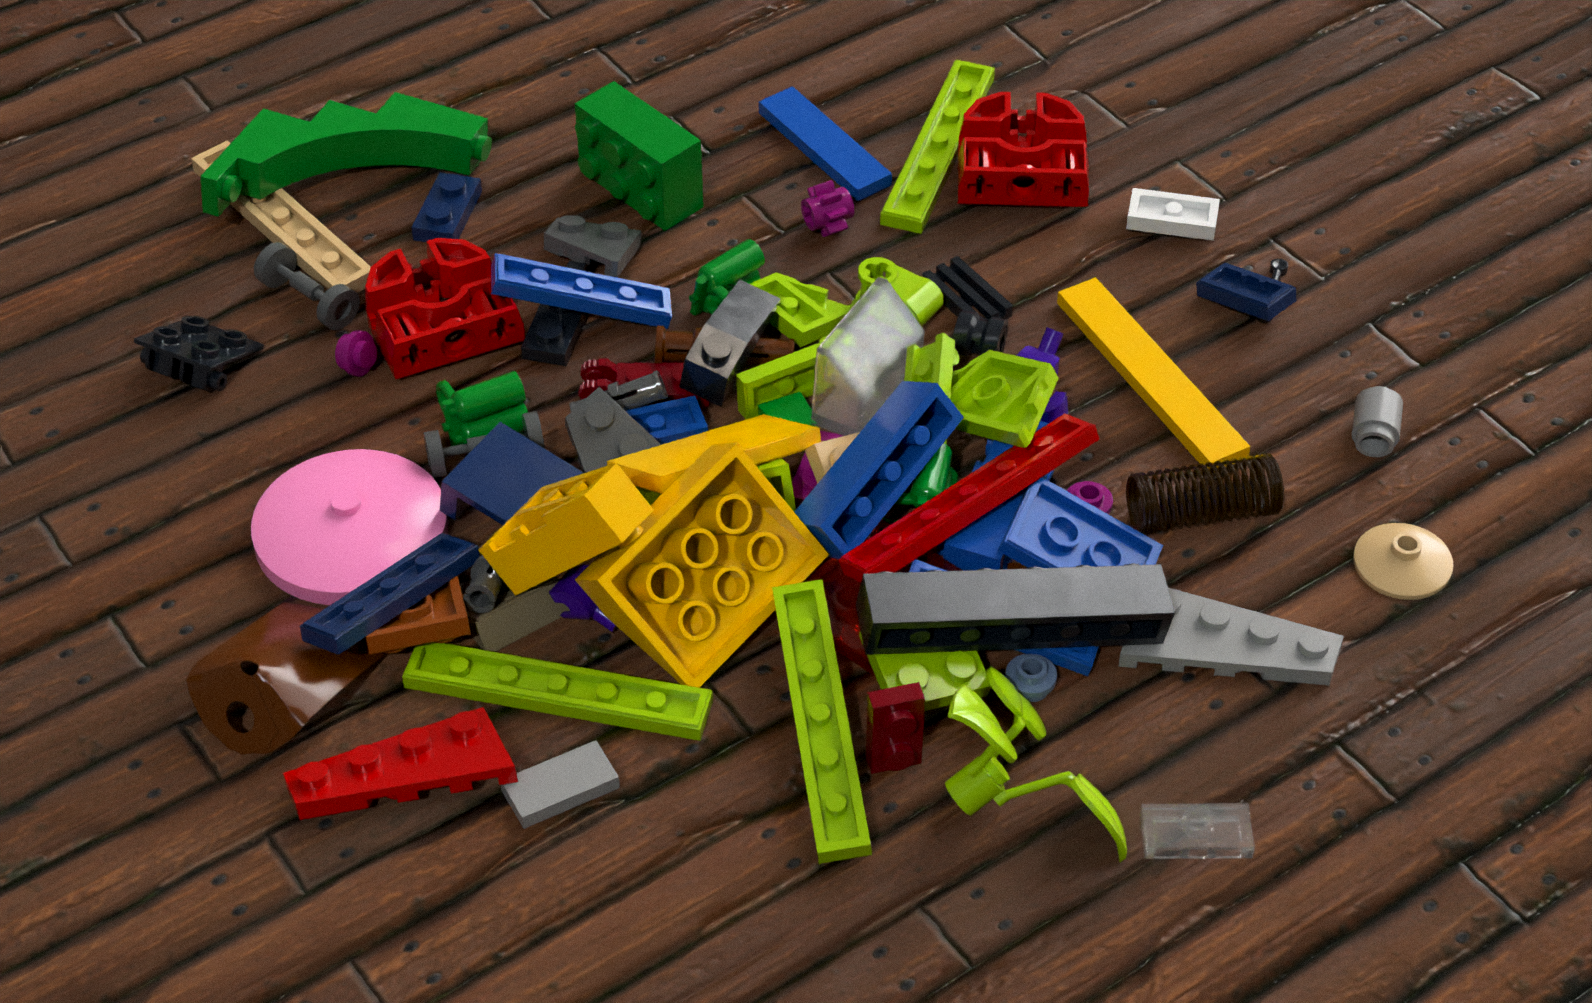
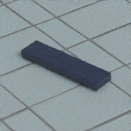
(389, 593)

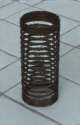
(1234, 493)

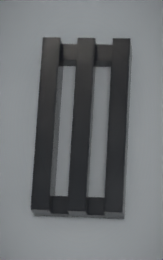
(972, 290)

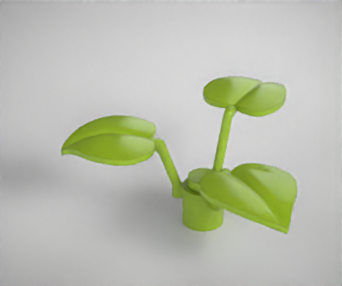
(984, 776)

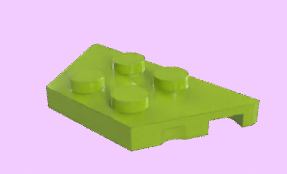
(1002, 396)

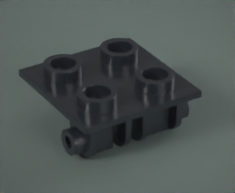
(194, 351)

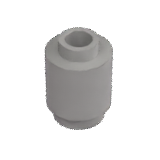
(1377, 421)

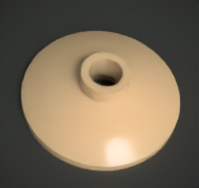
(1403, 561)

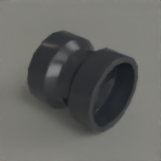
(979, 334)

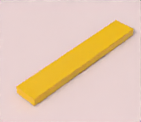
(1152, 373)

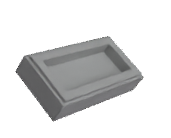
(561, 784)

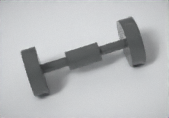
(336, 306)
(436, 453)

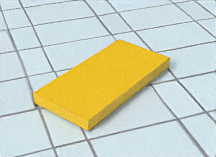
(761, 438)

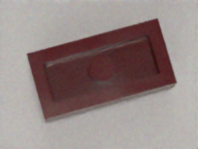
(895, 728)

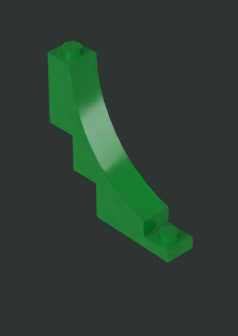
(286, 149)

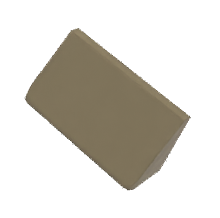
(515, 616)

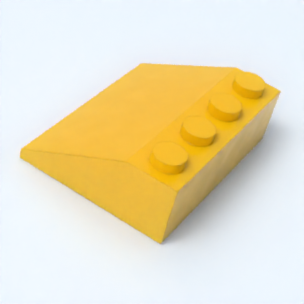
(704, 565)

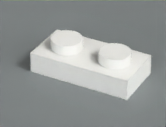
(1173, 214)

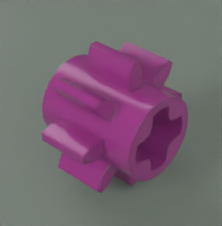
(827, 208)

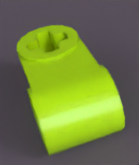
(917, 292)

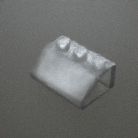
(863, 360)

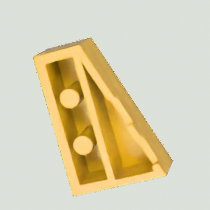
(566, 527)

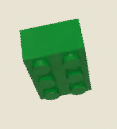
(639, 155)

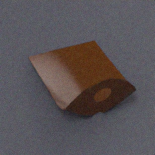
(286, 689)

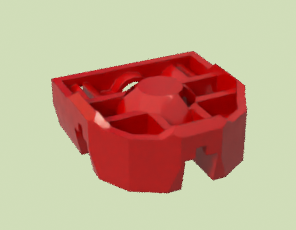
(1048, 153)
(414, 318)

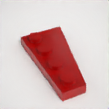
(398, 767)

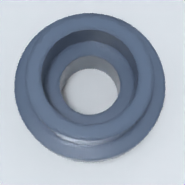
(1039, 683)

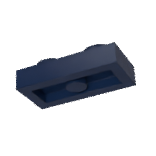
(447, 207)

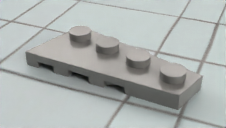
(1239, 640)

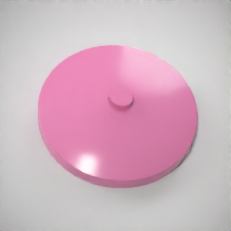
(343, 521)

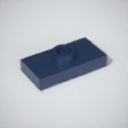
(1246, 291)

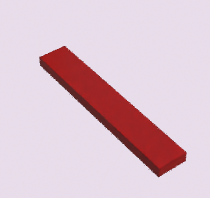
(969, 498)

